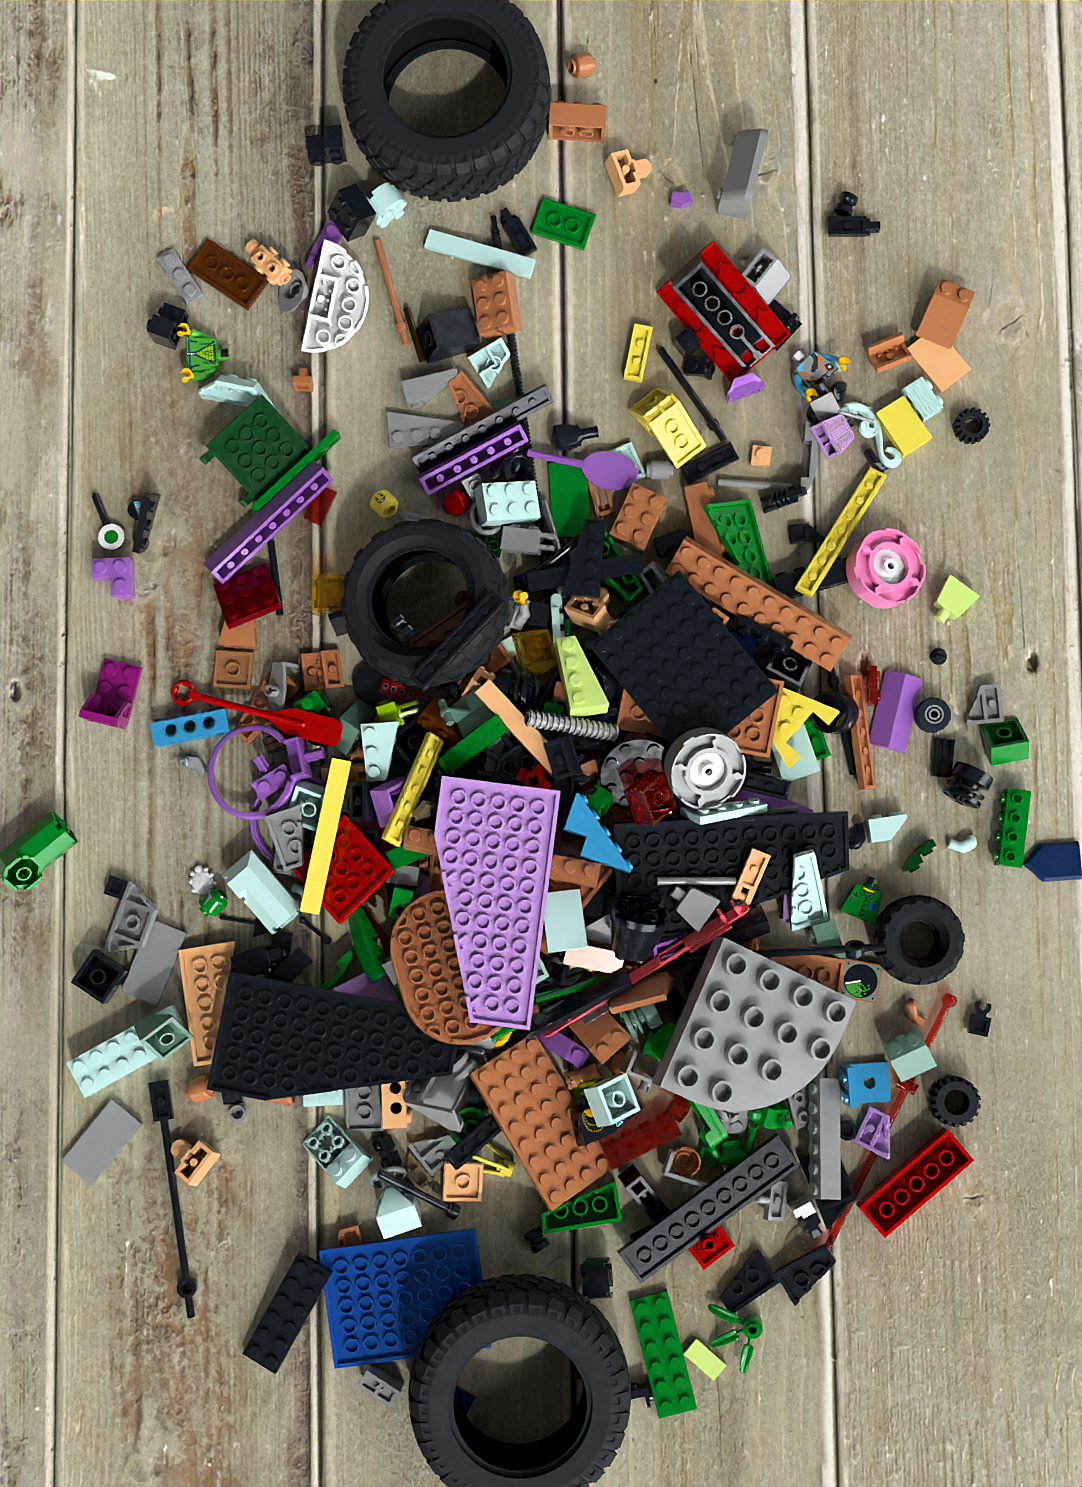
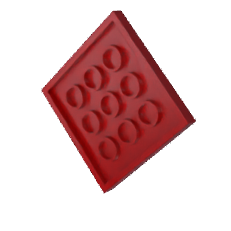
(353, 871)

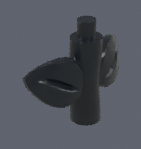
(820, 385)

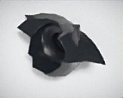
(511, 467)

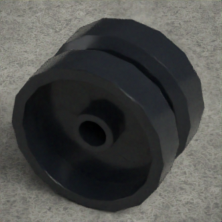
(844, 720)

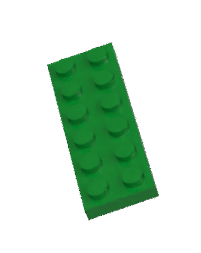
(663, 1354)

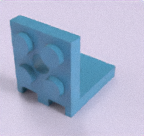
(852, 1082)

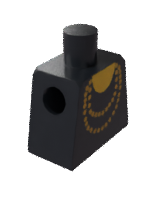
(585, 1125)

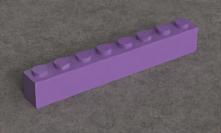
(268, 521)

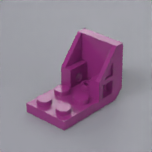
(114, 695)

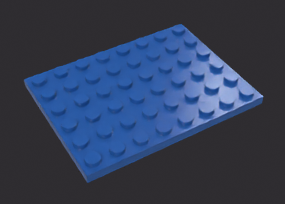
(392, 1290)

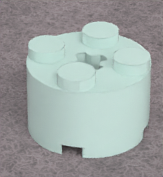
(387, 204)

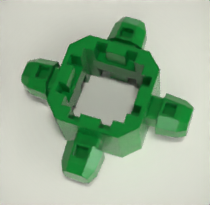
(771, 1117)

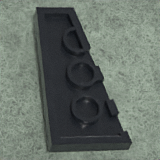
(586, 566)

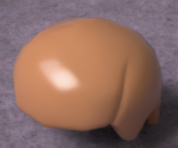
(686, 1161)

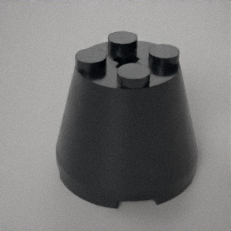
(636, 927)

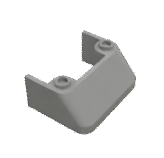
(742, 172)

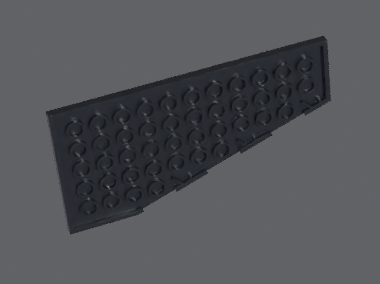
(721, 850)
(313, 1040)

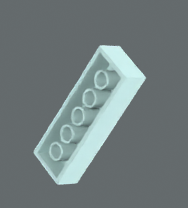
(113, 1059)

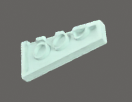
(807, 895)

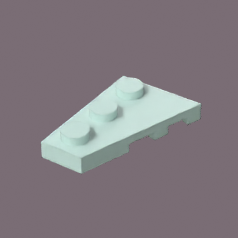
(378, 744)

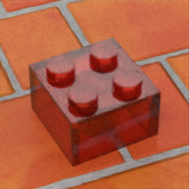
(650, 798)

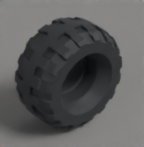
(947, 939)

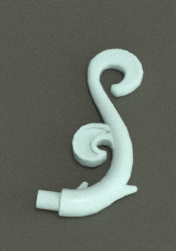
(875, 430)

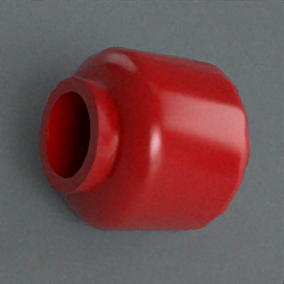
(456, 503)

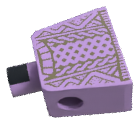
(833, 434)

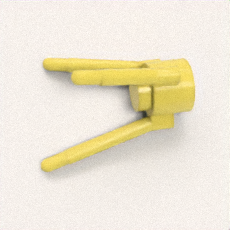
(504, 1166)

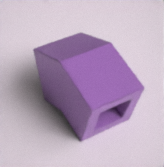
(681, 200)

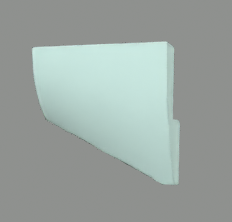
(489, 361)

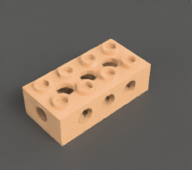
(391, 1117)

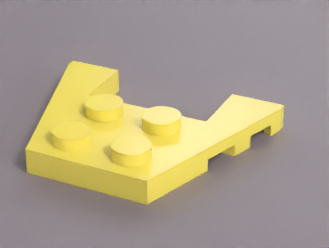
(792, 713)

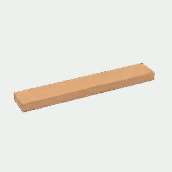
(514, 721)

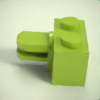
(393, 711)

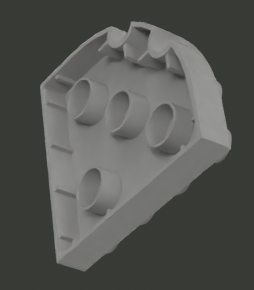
(750, 1032)

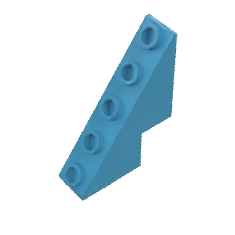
(597, 842)

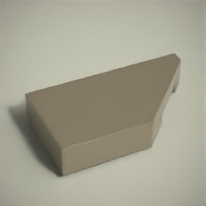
(424, 812)
(417, 1173)

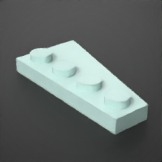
(726, 811)

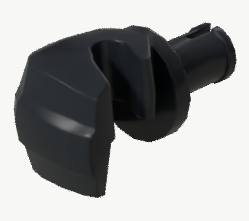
(570, 436)

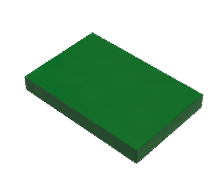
(563, 224)

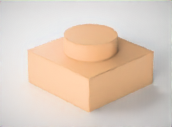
(760, 456)

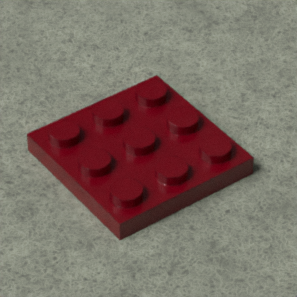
(247, 596)

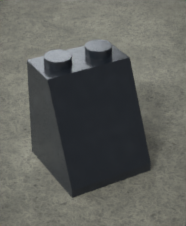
(448, 334)

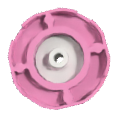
(885, 568)

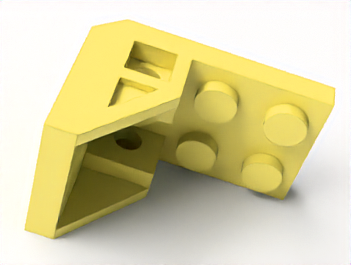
(667, 420)

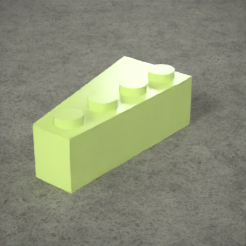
(579, 683)

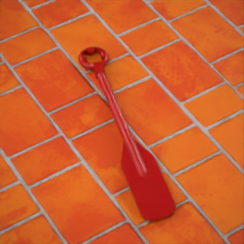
(290, 721)

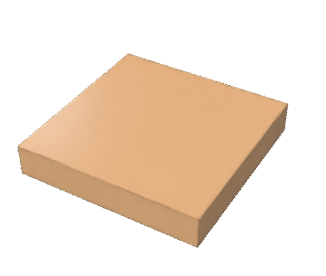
(463, 1183)

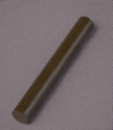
(414, 334)

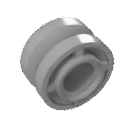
(463, 1066)

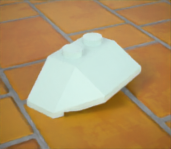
(233, 390)

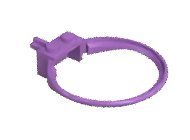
(299, 763)
(266, 785)

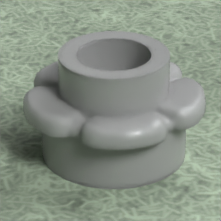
(238, 1107)

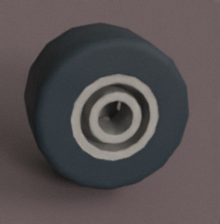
(927, 719)

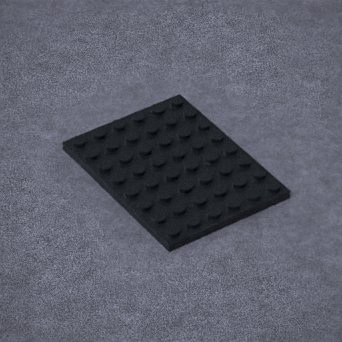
(682, 663)

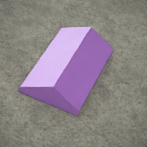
(895, 711)

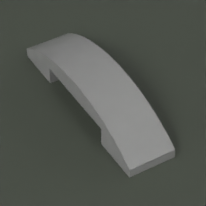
(809, 439)

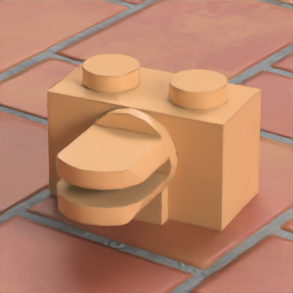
(626, 172)
(590, 611)
(194, 1160)

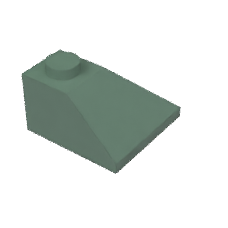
(162, 1034)

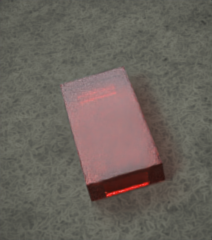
(320, 507)

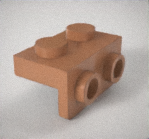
(888, 353)

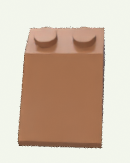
(945, 313)
(601, 1036)

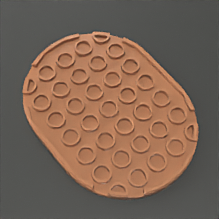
(430, 972)

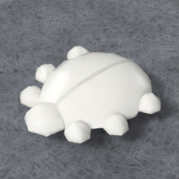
(201, 880)

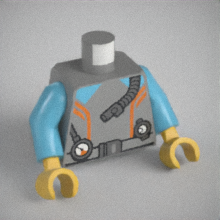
(815, 367)

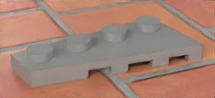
(417, 431)

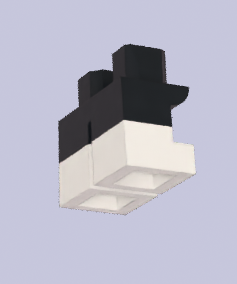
(809, 1219)

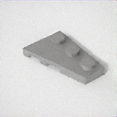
(287, 835)

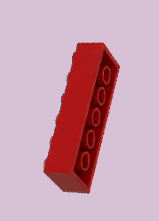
(914, 1182)

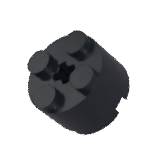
(597, 1278)

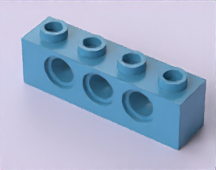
(160, 727)

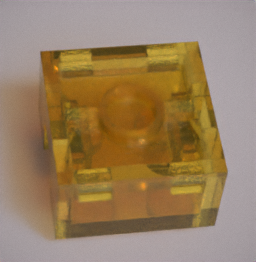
(327, 593)

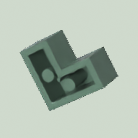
(352, 718)

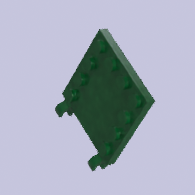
(257, 448)

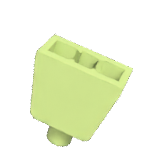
(953, 599)

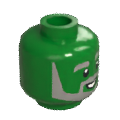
(213, 902)

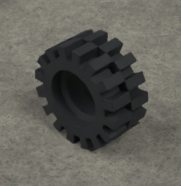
(966, 436)

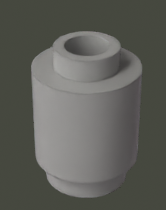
(659, 469)

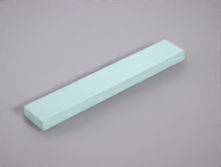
(479, 253)

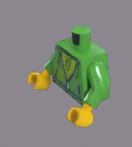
(201, 354)

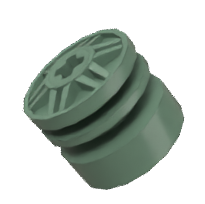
(638, 1016)

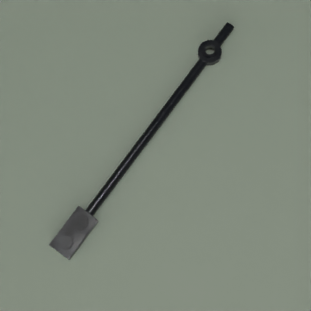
(852, 948)
(163, 1111)

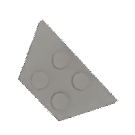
(131, 922)

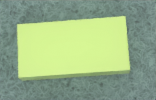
(704, 1359)

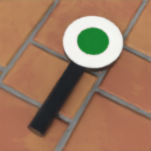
(111, 535)

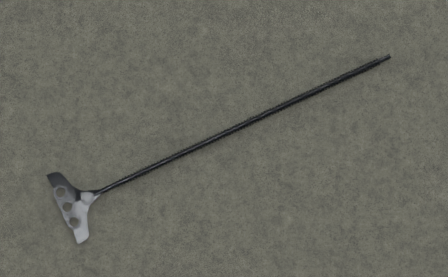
(517, 378)

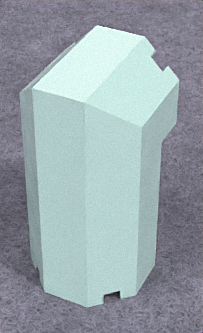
(262, 892)

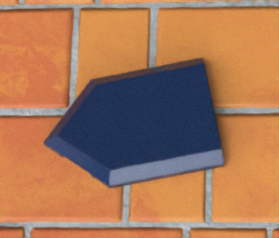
(1055, 861)

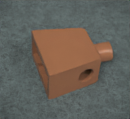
(240, 637)

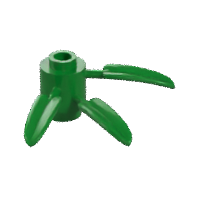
(733, 1335)

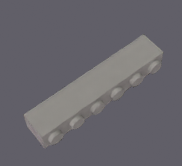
(824, 1138)

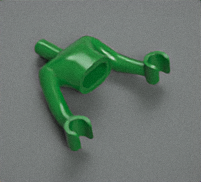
(733, 1150)

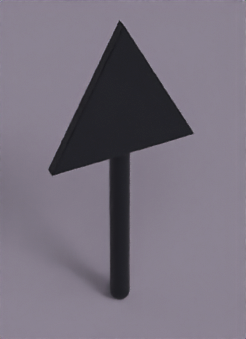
(259, 928)

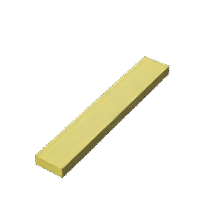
(412, 789)

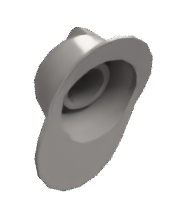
(293, 292)

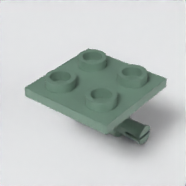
(467, 713)

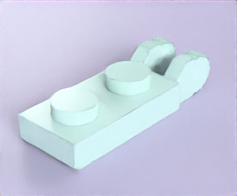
(557, 618)

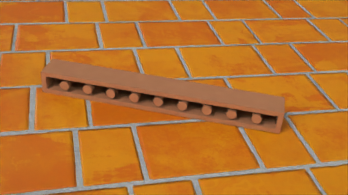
(562, 868)

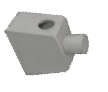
(694, 905)

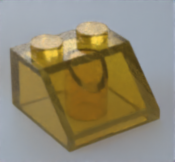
(535, 651)

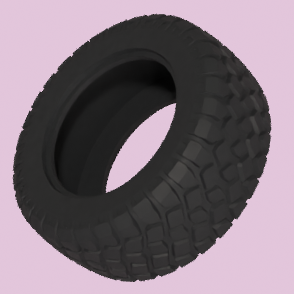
(459, 163)
(503, 1310)

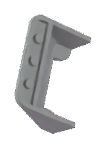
(441, 1095)

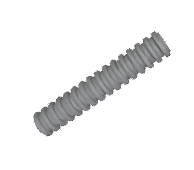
(571, 725)

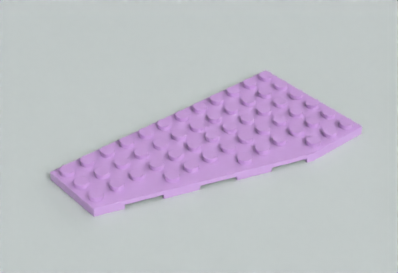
(495, 878)

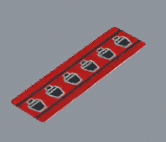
(404, 693)

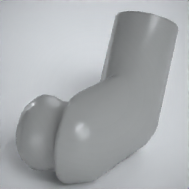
(193, 762)

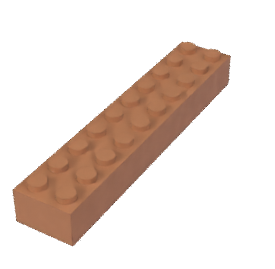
(760, 602)

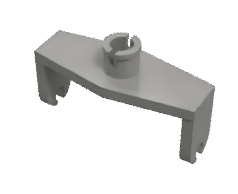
(277, 685)
(646, 1082)
(690, 1182)

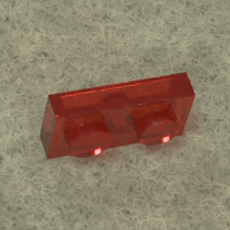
(872, 678)

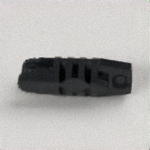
(783, 497)

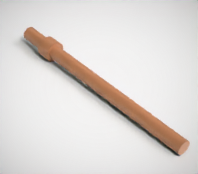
(401, 326)

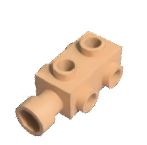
(267, 260)

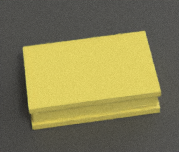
(903, 426)

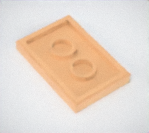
(938, 363)

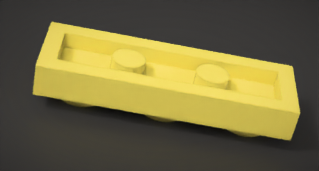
(638, 353)

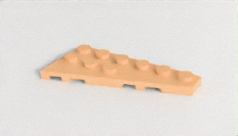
(205, 982)

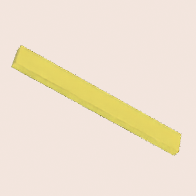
(840, 532)
(325, 836)

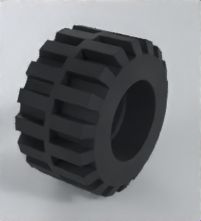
(969, 1106)

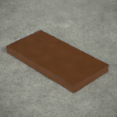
(227, 274)

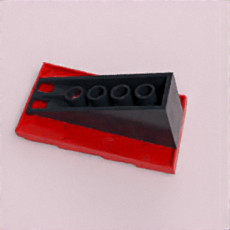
(733, 326)

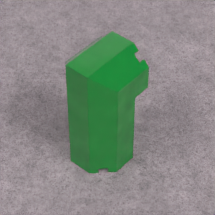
(34, 851)

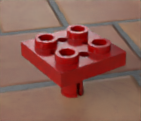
(708, 1254)

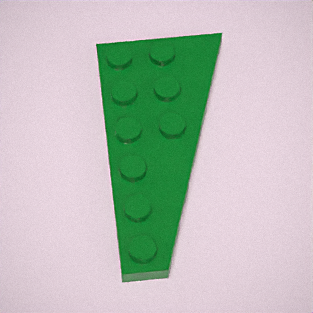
(740, 536)

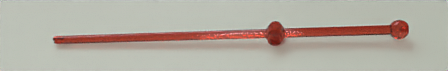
(906, 1087)

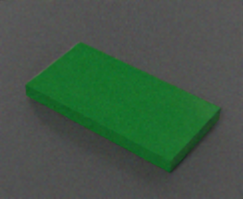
(568, 499)

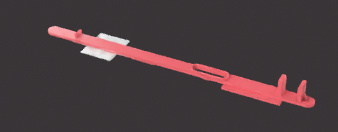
(692, 943)

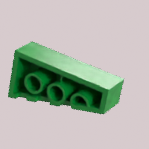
(588, 1210)

